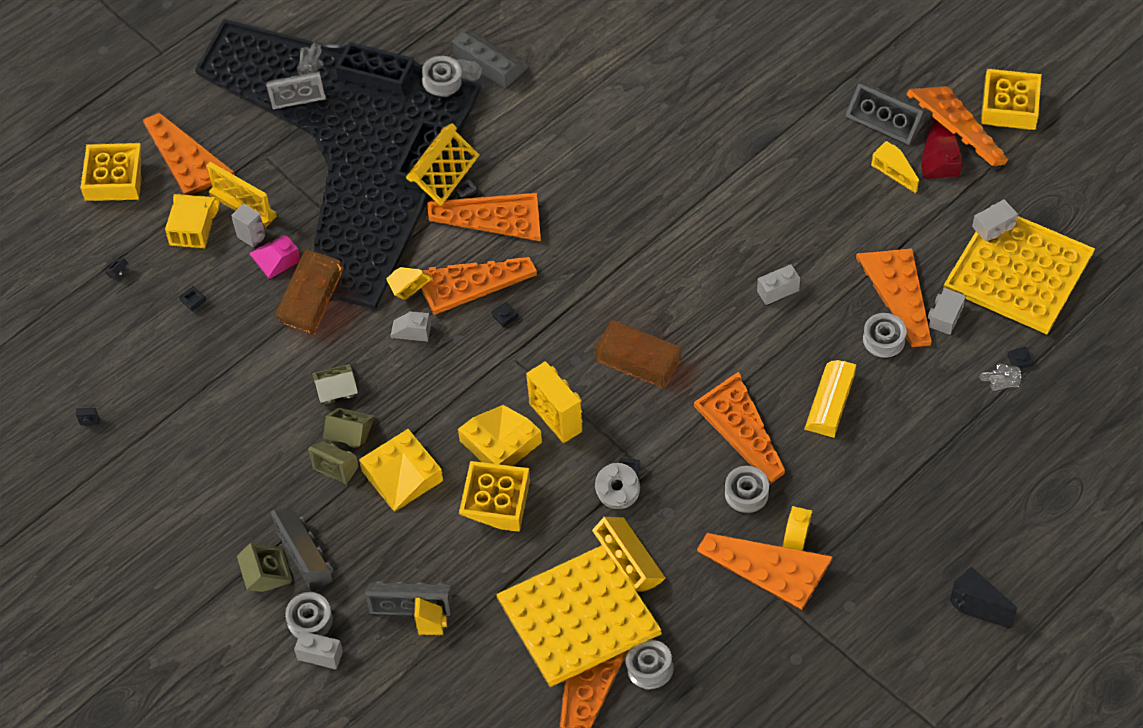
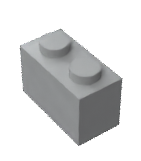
(995, 220)
(248, 225)
(778, 284)
(946, 311)
(318, 650)

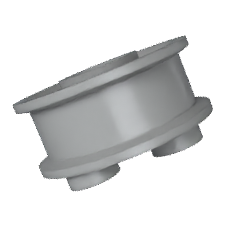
(441, 76)
(883, 345)
(608, 477)
(745, 500)
(305, 605)
(660, 666)

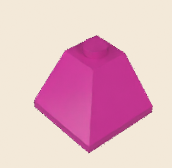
(276, 256)

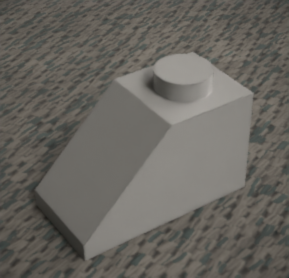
(412, 326)

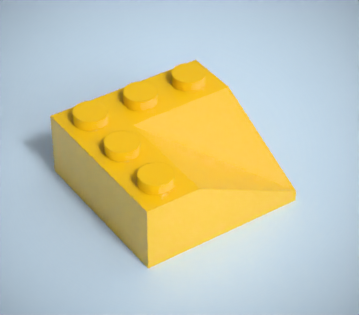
(1011, 99)
(112, 172)
(554, 402)
(500, 436)
(401, 470)
(495, 495)

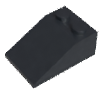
(981, 599)

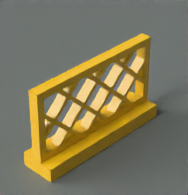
(434, 152)
(236, 192)

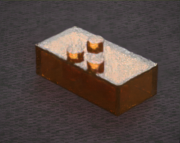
(309, 291)
(637, 354)

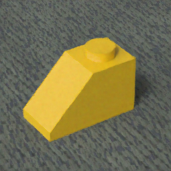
(407, 281)
(797, 528)
(429, 618)

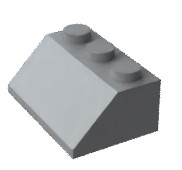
(296, 90)

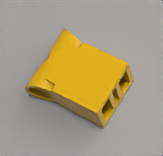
(191, 220)

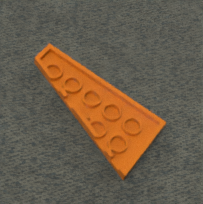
(956, 118)
(182, 155)
(497, 214)
(471, 281)
(898, 286)
(737, 420)
(779, 570)
(587, 692)

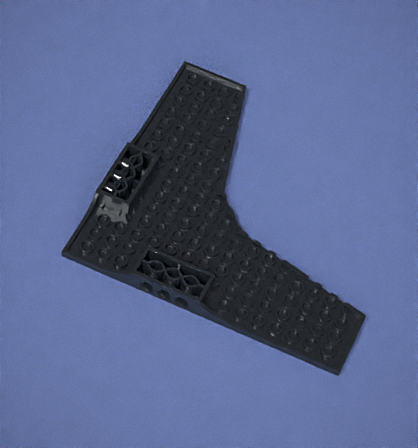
(367, 129)

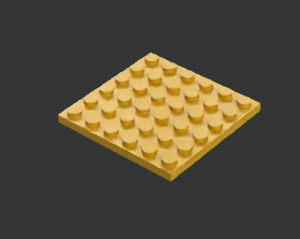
(1021, 273)
(578, 615)

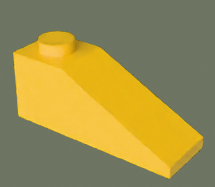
(895, 165)

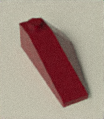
(941, 153)

